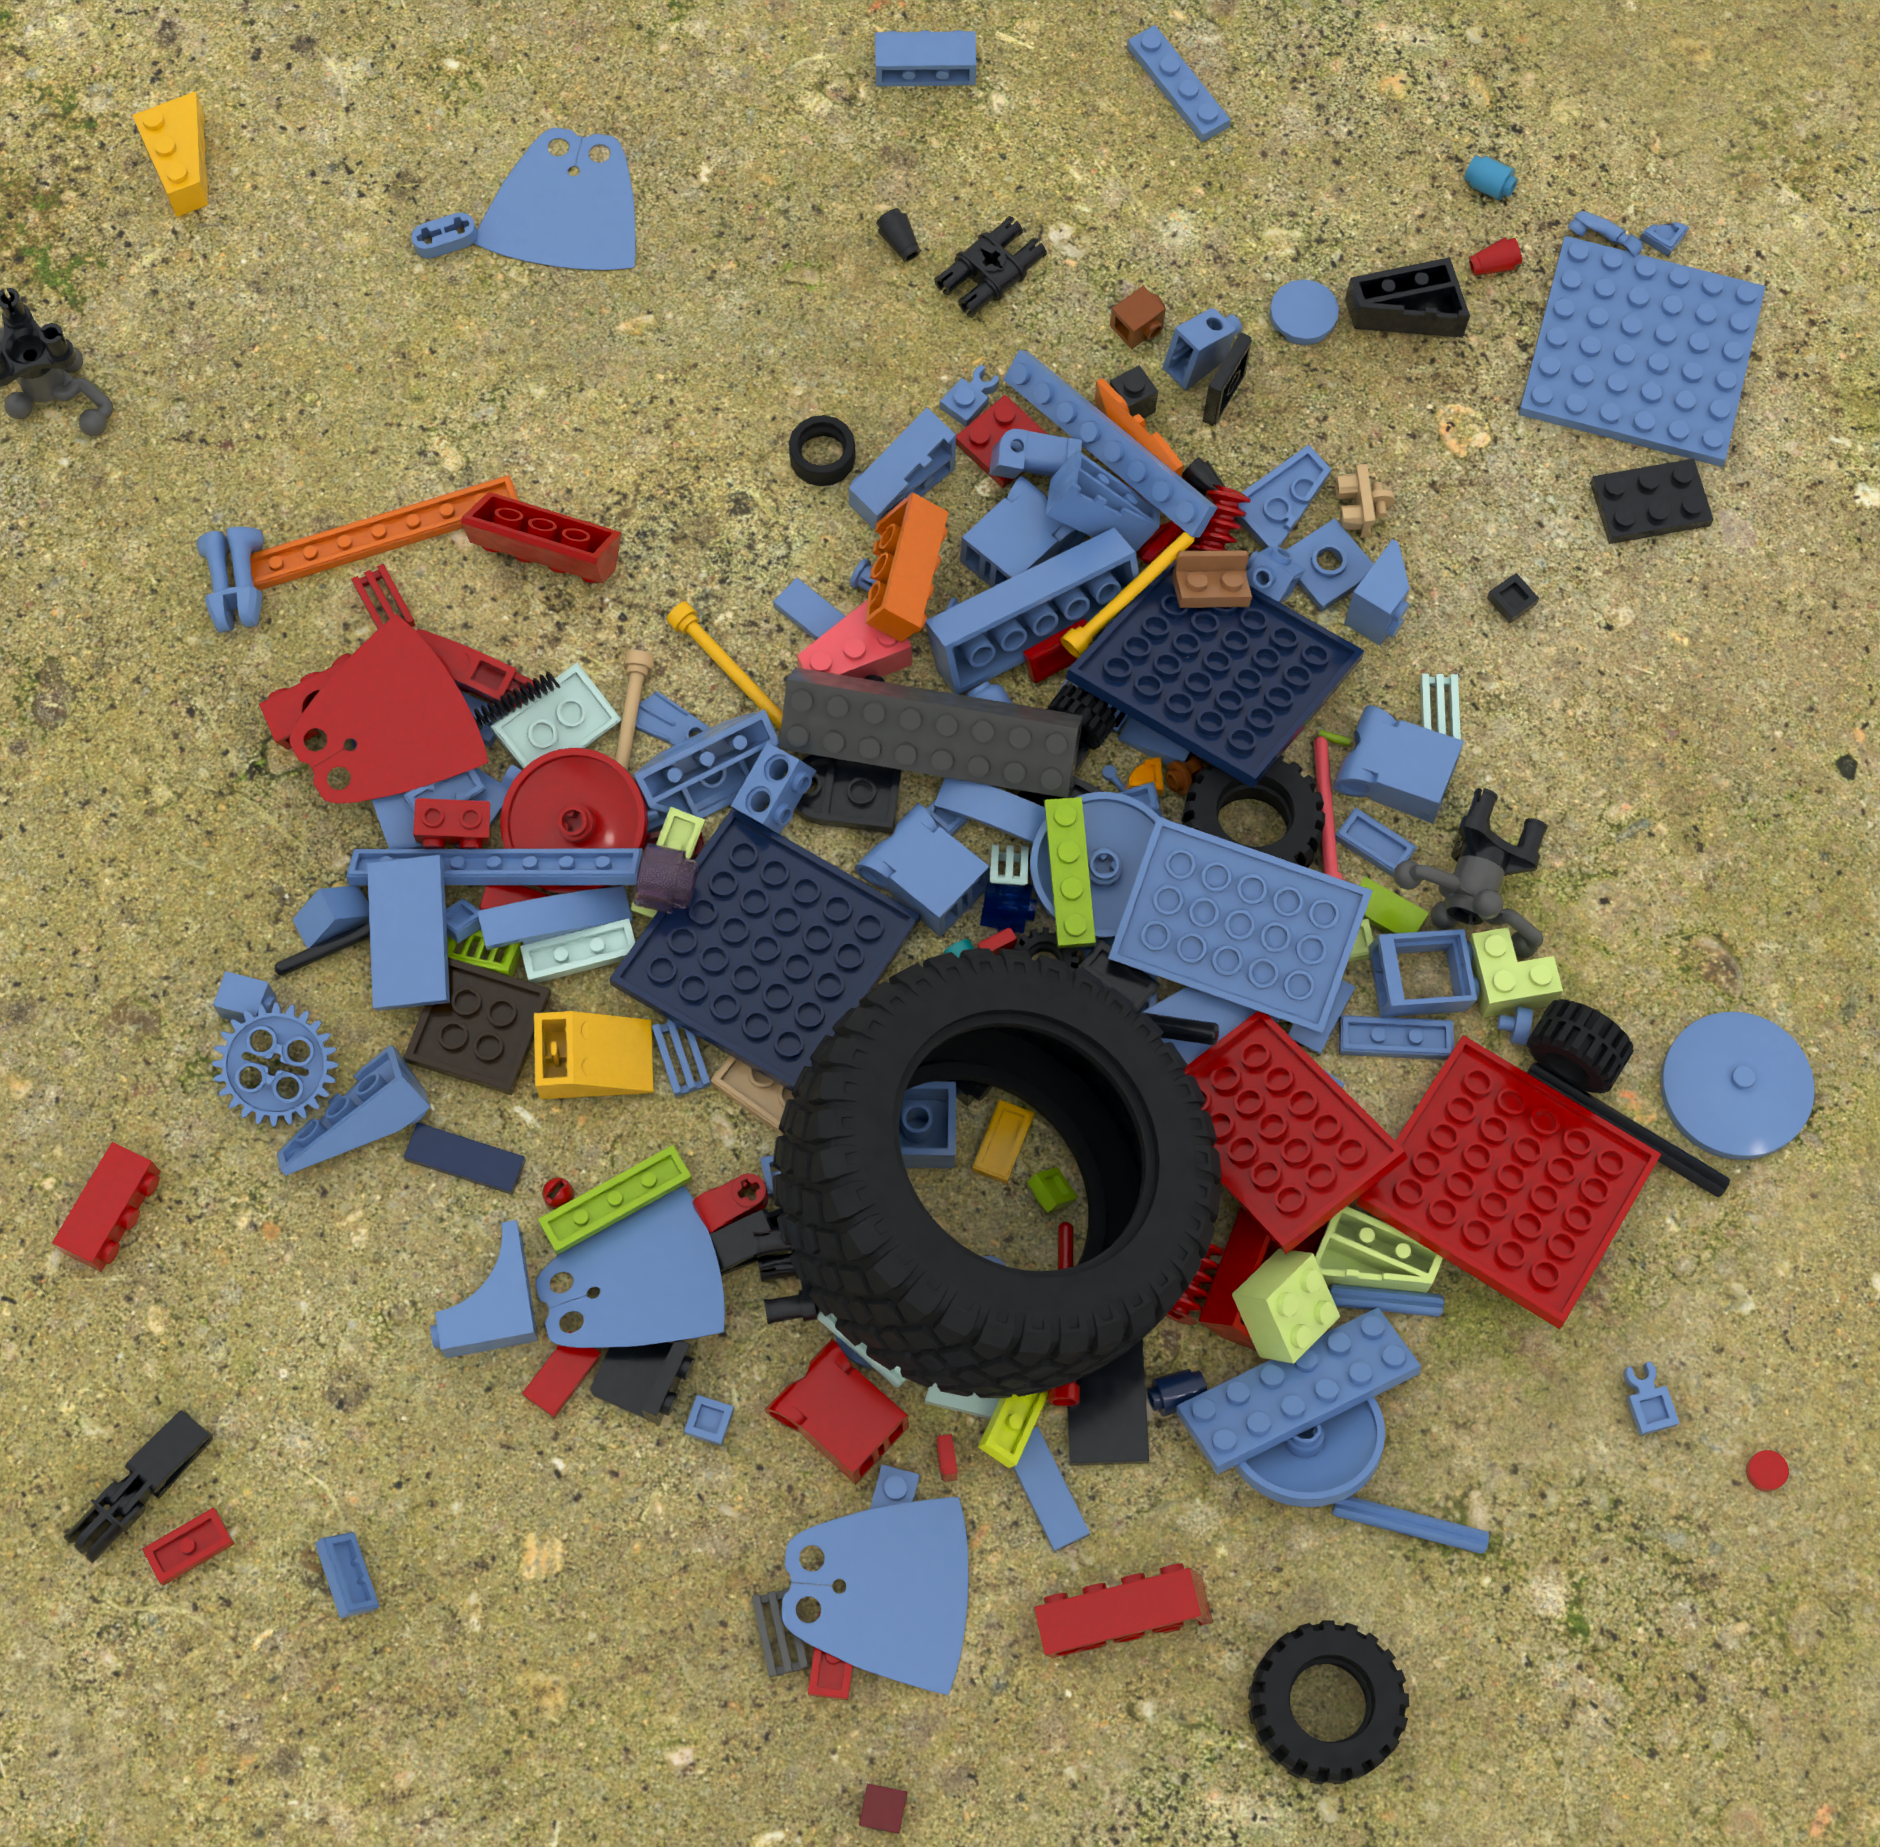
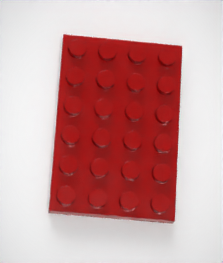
(1287, 1132)

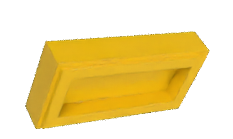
(1003, 1141)

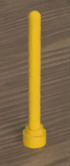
(684, 619)
(1079, 639)

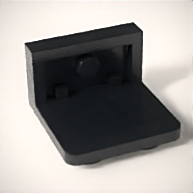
(644, 1378)

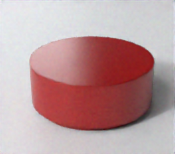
(1767, 1470)

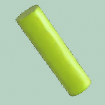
(1335, 738)

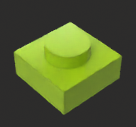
(1052, 1189)

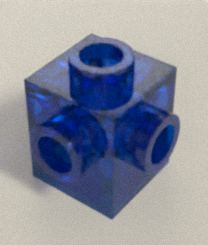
(1008, 906)

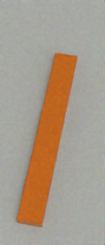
(370, 535)

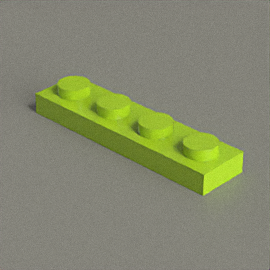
(1069, 872)
(615, 1199)

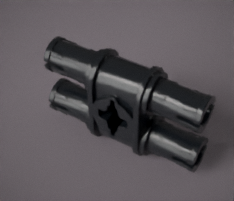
(990, 266)

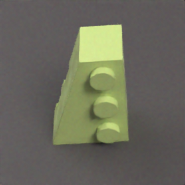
(1374, 1254)

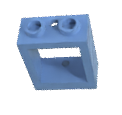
(1388, 981)

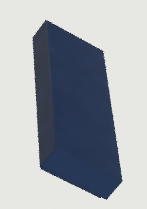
(464, 1158)

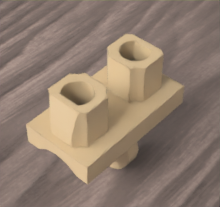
(1362, 514)

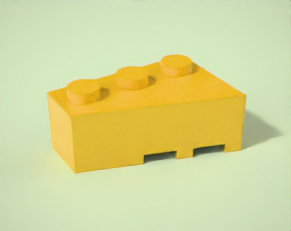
(177, 150)

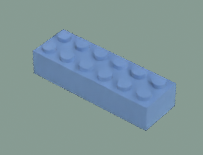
(997, 625)

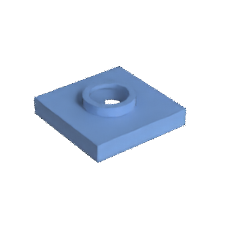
(1327, 586)

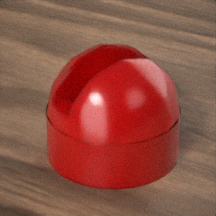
(563, 1196)

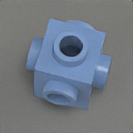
(1273, 573)

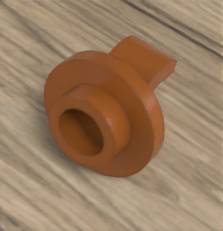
(1181, 775)

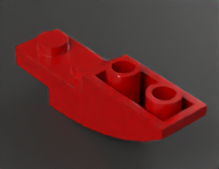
(475, 670)

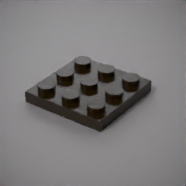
(482, 1030)

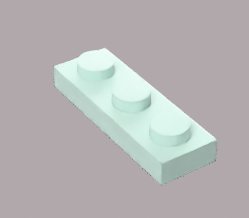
(577, 951)

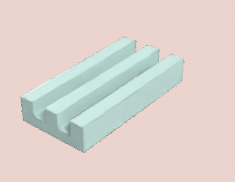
(1441, 682)
(1010, 857)

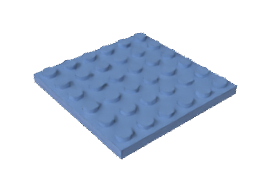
(1643, 351)

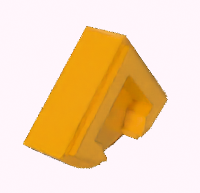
(1147, 772)

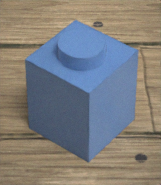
(241, 994)

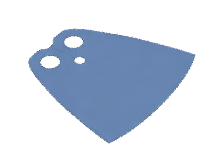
(565, 218)
(653, 1280)
(901, 1593)

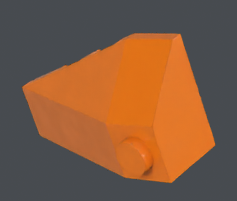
(1116, 409)

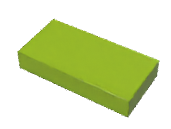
(1390, 911)

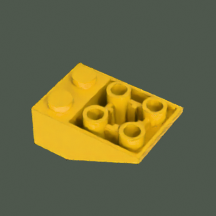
(592, 1055)

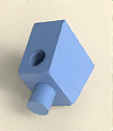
(1200, 346)

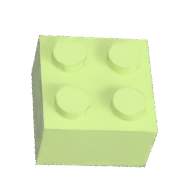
(1286, 1305)

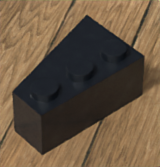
(1409, 300)

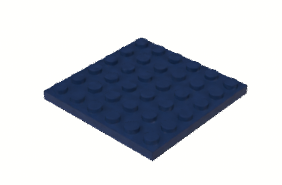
(1216, 678)
(765, 949)

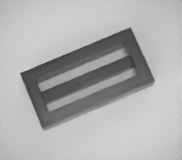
(788, 1667)

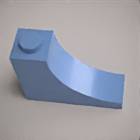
(498, 1312)

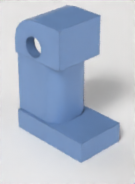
(1031, 453)

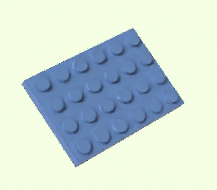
(1240, 924)

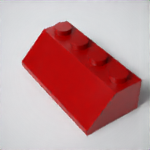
(543, 537)
(1243, 1255)

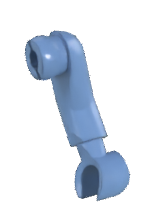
(1606, 229)

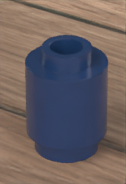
(1175, 1389)

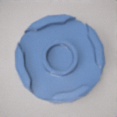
(1304, 312)

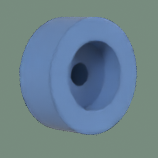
(1518, 1025)

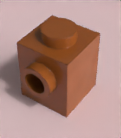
(1138, 317)

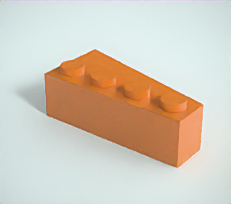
(905, 566)

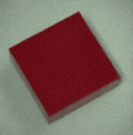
(883, 1808)

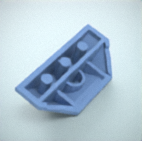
(707, 768)

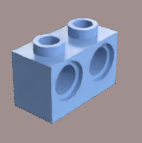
(767, 784)

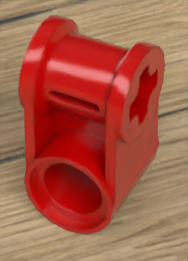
(728, 1202)

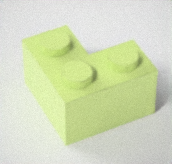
(1507, 982)

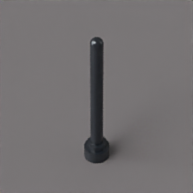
(323, 949)

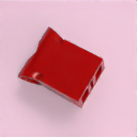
(840, 1413)

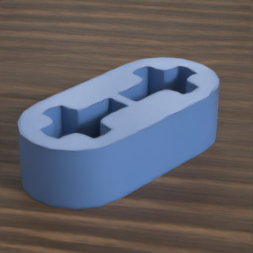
(444, 235)

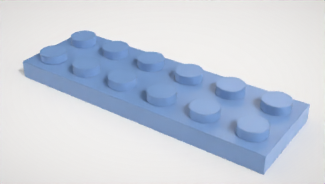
(1289, 1398)

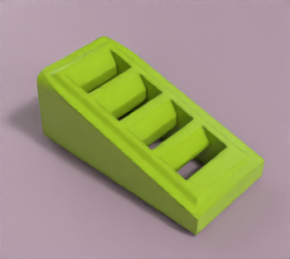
(508, 963)

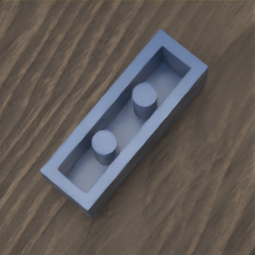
(925, 58)

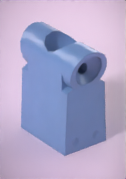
(1015, 536)
(1399, 764)
(926, 870)

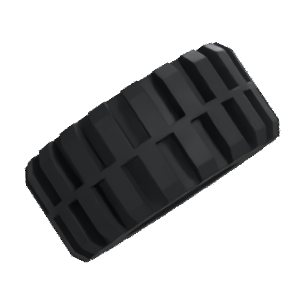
(1280, 788)
(1371, 1668)

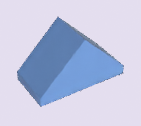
(331, 914)

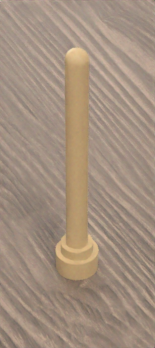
(638, 666)

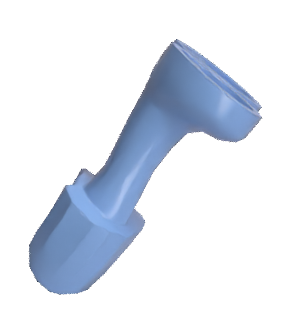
(242, 597)

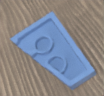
(1283, 497)

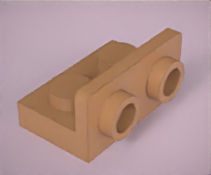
(1211, 579)

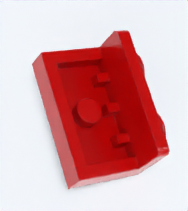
(452, 823)

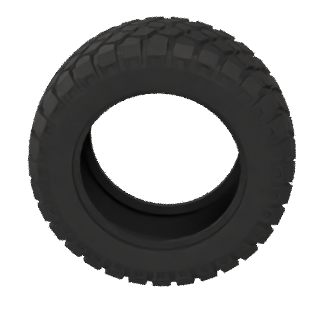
(1093, 1077)

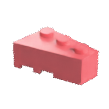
(856, 649)

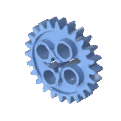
(266, 1097)

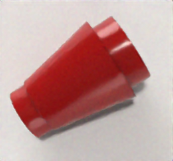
(1496, 258)

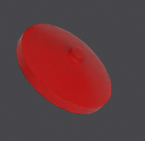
(574, 803)

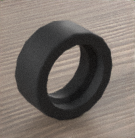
(816, 427)

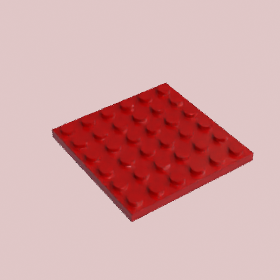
(1511, 1181)

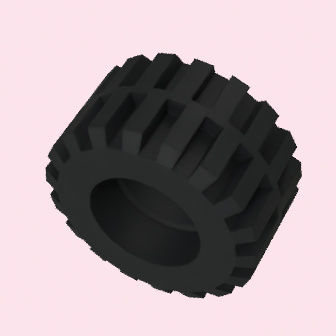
(1580, 1045)

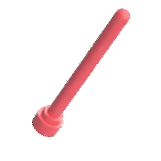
(1323, 784)

